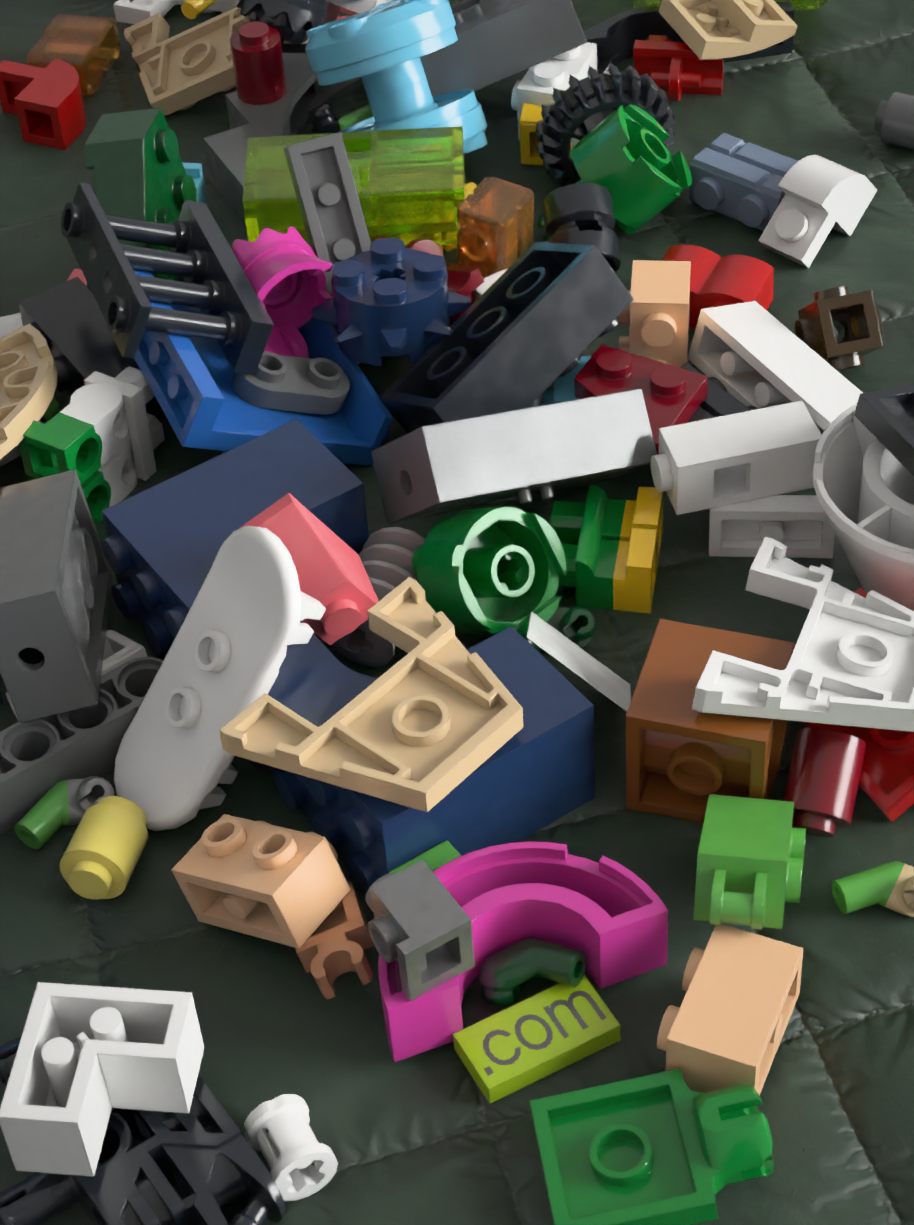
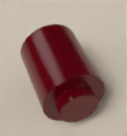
(258, 63)
(824, 779)

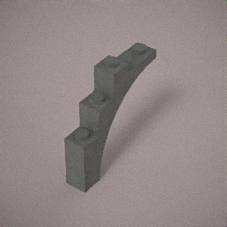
(285, 117)

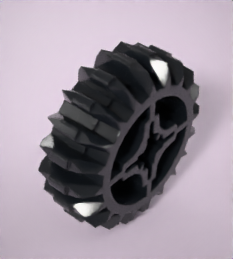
(586, 106)

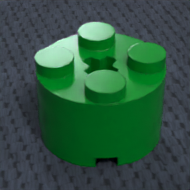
(633, 164)
(491, 569)

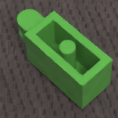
(748, 862)

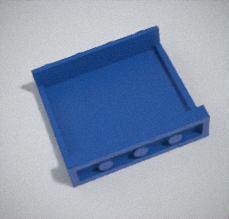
(205, 412)

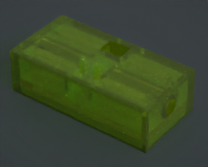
(403, 180)

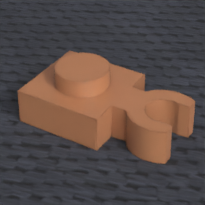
(338, 946)

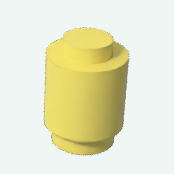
(105, 848)

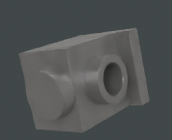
(420, 928)

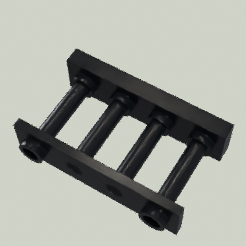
(196, 253)

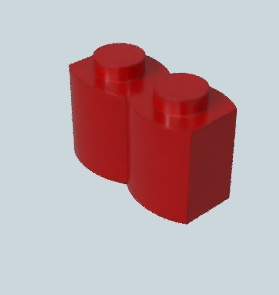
(723, 280)

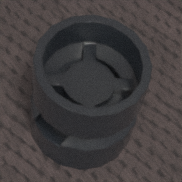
(583, 216)

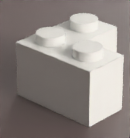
(92, 1054)

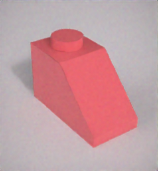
(324, 567)

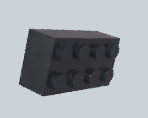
(513, 338)

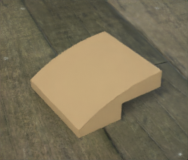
(728, 26)

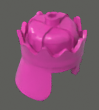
(287, 283)

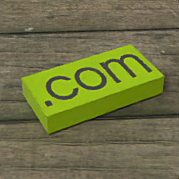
(536, 1038)

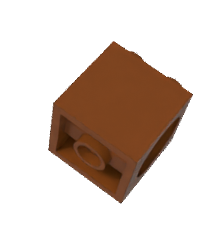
(687, 754)

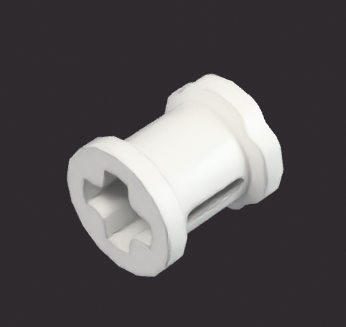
(290, 1146)

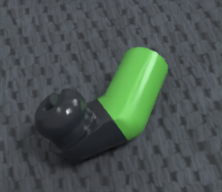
(325, 121)

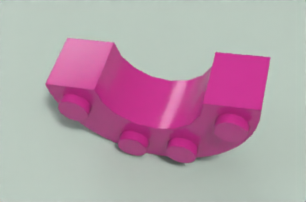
(538, 894)

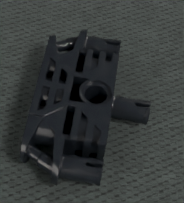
(192, 1151)

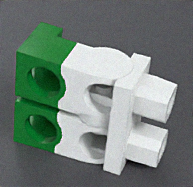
(101, 437)

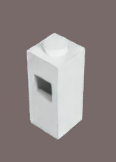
(736, 457)

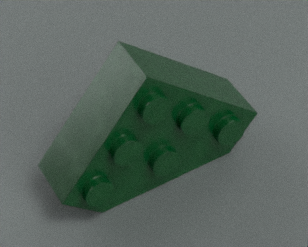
(138, 170)

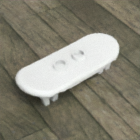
(211, 673)

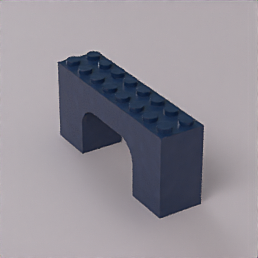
(161, 556)

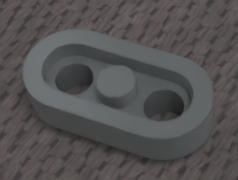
(294, 384)

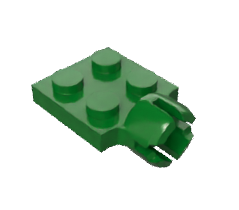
(648, 1150)

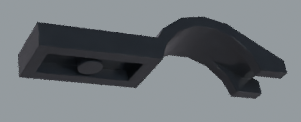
(618, 34)

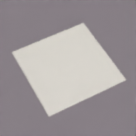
(579, 661)

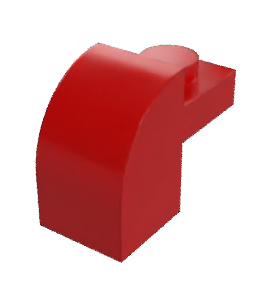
(45, 100)

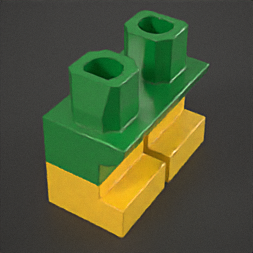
(615, 548)

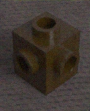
(853, 317)

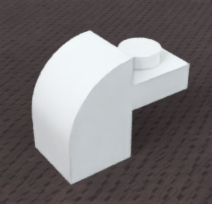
(815, 200)

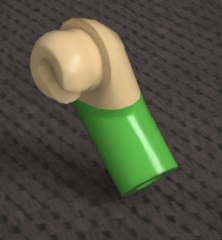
(884, 885)

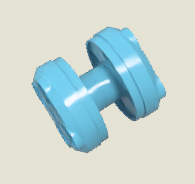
(386, 53)

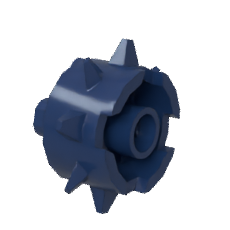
(390, 302)

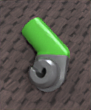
(60, 806)

